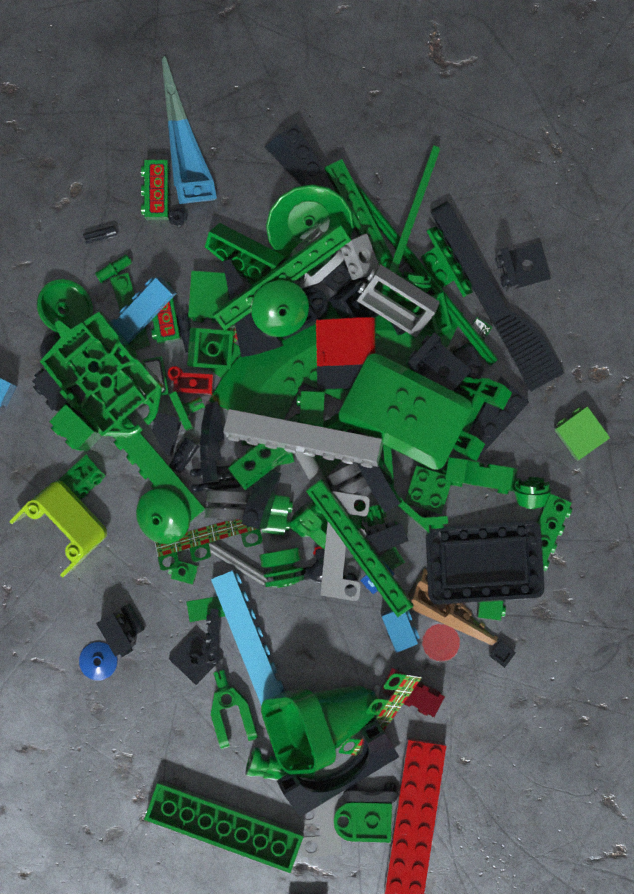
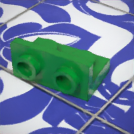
(82, 477)

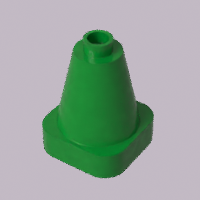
(312, 725)

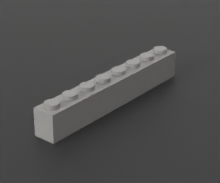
(303, 438)

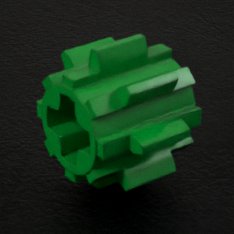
(375, 516)

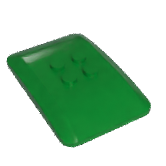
(405, 411)

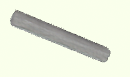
(237, 563)

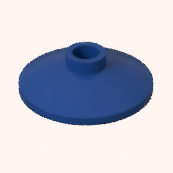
(103, 652)

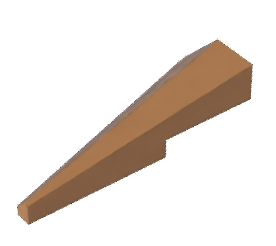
(452, 615)

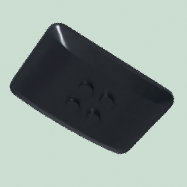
(485, 563)

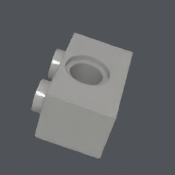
(359, 256)

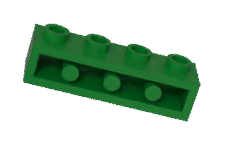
(551, 524)

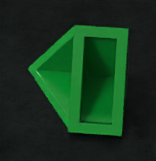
(440, 320)

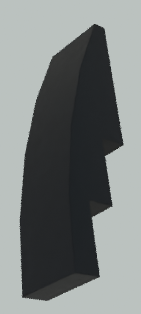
(209, 447)
(381, 485)

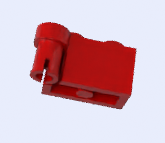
(191, 382)

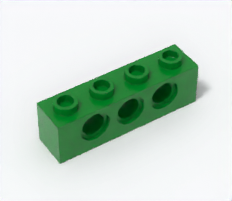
(263, 465)

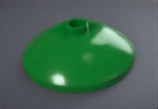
(275, 296)
(67, 297)
(171, 512)

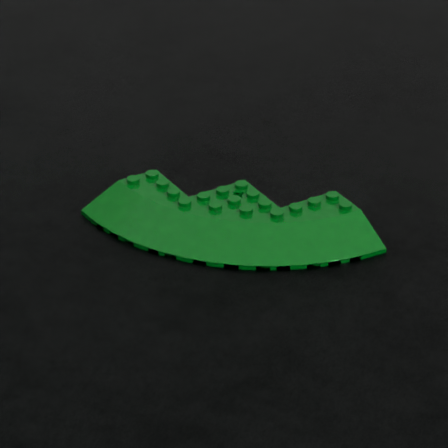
(271, 380)

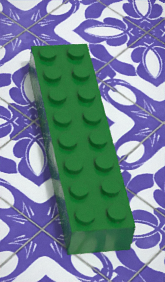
(224, 826)

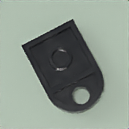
(315, 312)

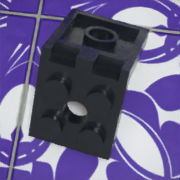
(511, 269)
(433, 357)

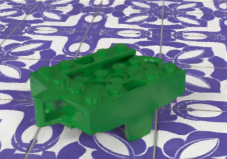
(101, 404)

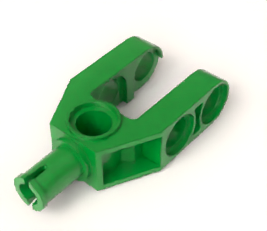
(237, 699)

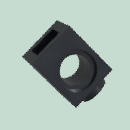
(334, 285)

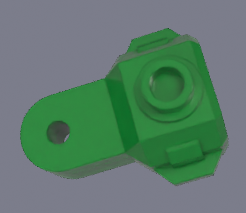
(310, 522)

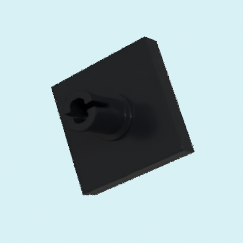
(191, 660)

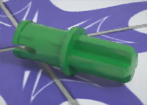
(113, 268)

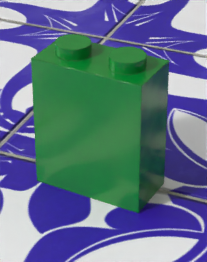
(207, 295)

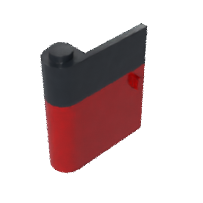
(342, 350)

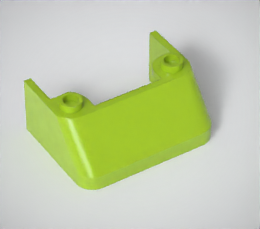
(70, 517)

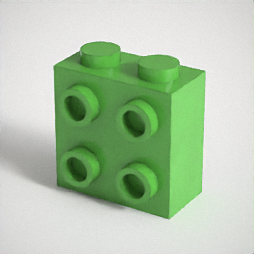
(581, 432)

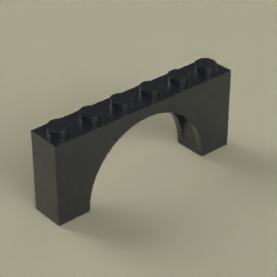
(309, 793)

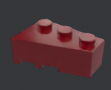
(422, 697)

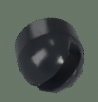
(352, 577)

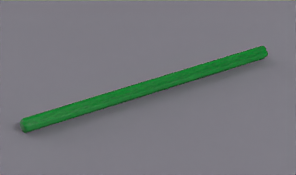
(418, 267)

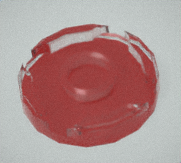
(441, 642)

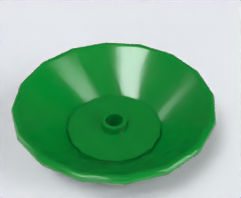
(288, 216)

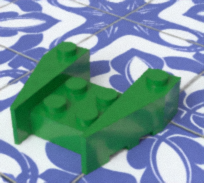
(478, 392)

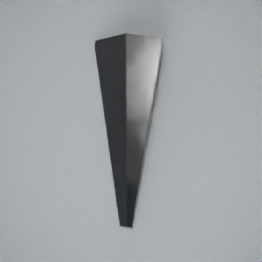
(250, 337)

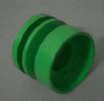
(282, 567)

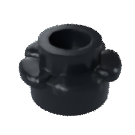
(182, 217)

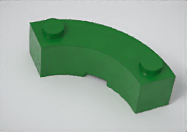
(474, 473)

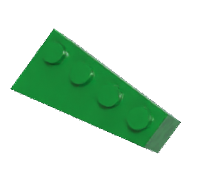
(248, 255)

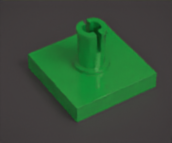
(185, 409)

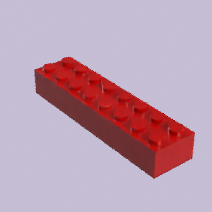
(415, 817)

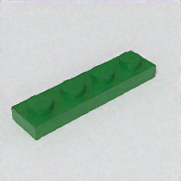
(124, 293)

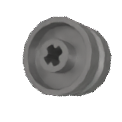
(350, 477)
(225, 505)

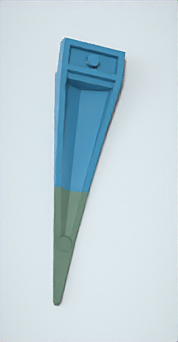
(188, 165)

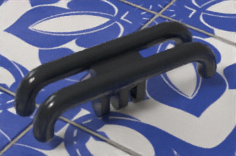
(226, 479)

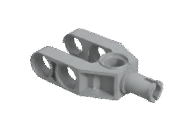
(323, 269)

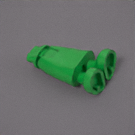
(267, 769)

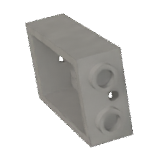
(390, 309)

